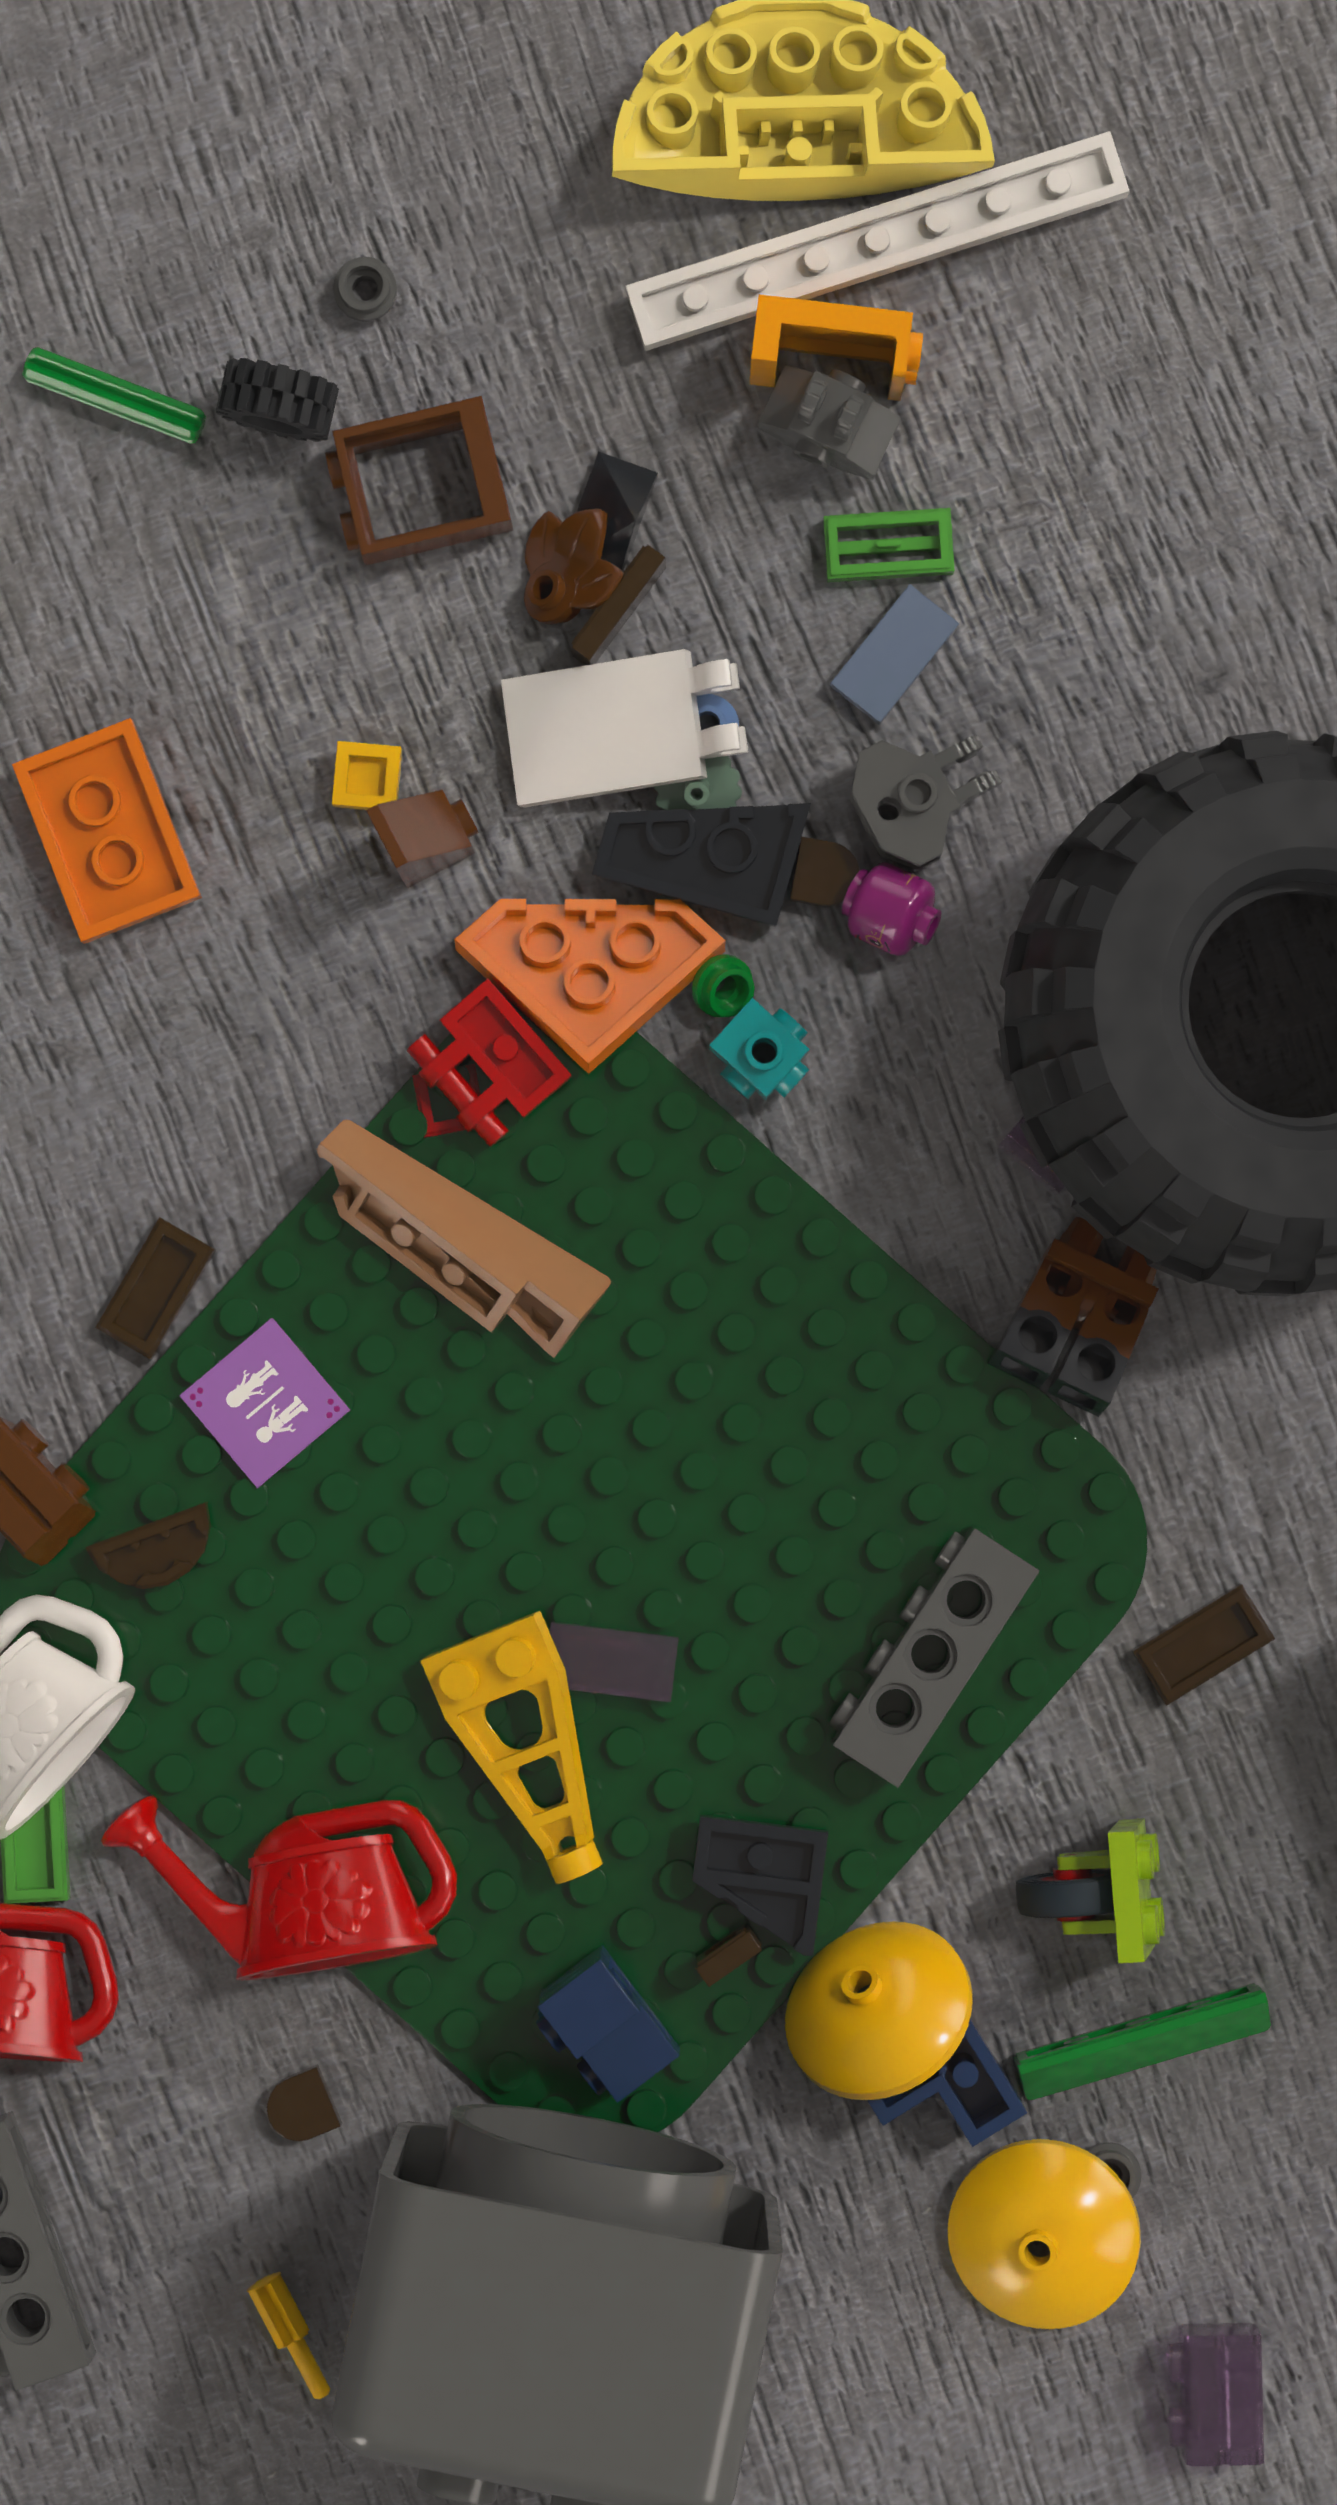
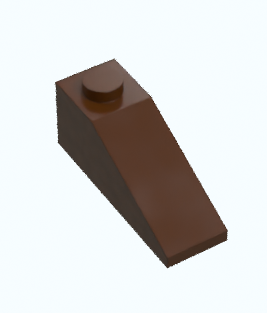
(424, 833)

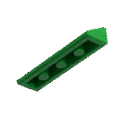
(1143, 2041)

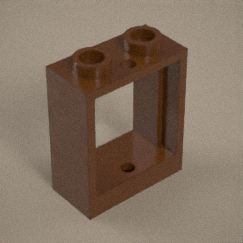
(405, 428)

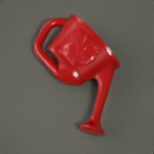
(309, 1896)
(34, 1985)

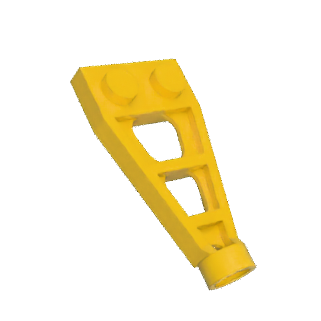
(493, 1666)

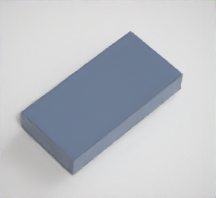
(894, 654)

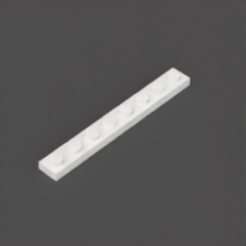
(879, 240)

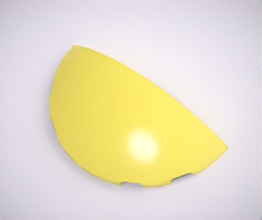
(797, 108)

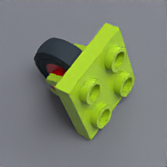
(1084, 1889)

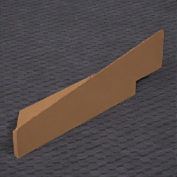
(459, 1241)

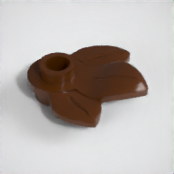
(568, 566)

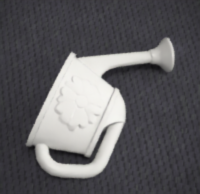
(52, 1704)

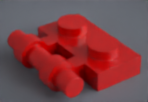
(503, 1048)

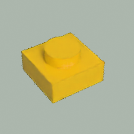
(366, 775)

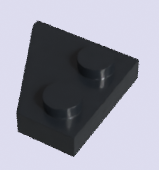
(765, 1873)

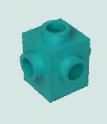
(755, 1027)

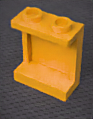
(835, 332)

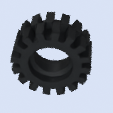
(277, 399)

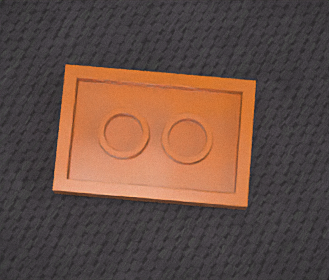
(107, 831)

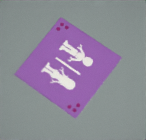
(264, 1402)

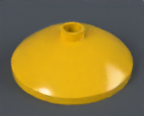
(895, 2029)
(1049, 2196)

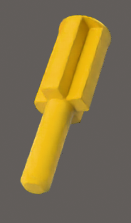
(288, 2328)

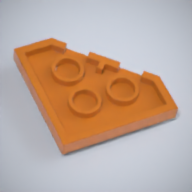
(589, 965)

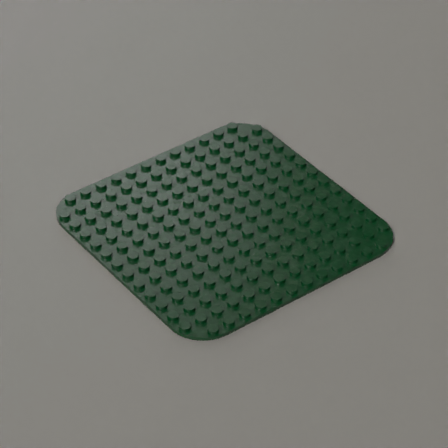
(721, 1454)

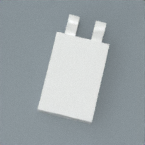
(615, 726)

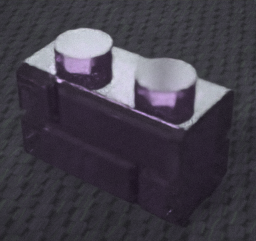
(1218, 2394)

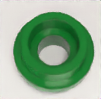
(734, 993)

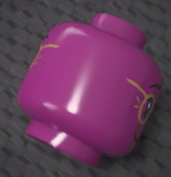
(891, 909)

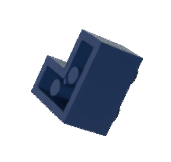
(606, 2023)
(970, 2087)

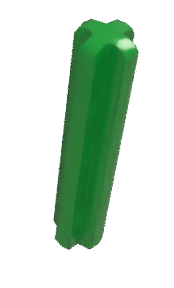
(114, 395)

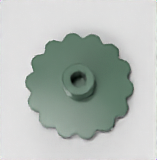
(715, 791)

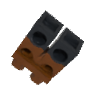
(1084, 1295)

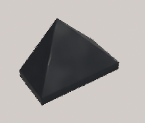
(623, 494)

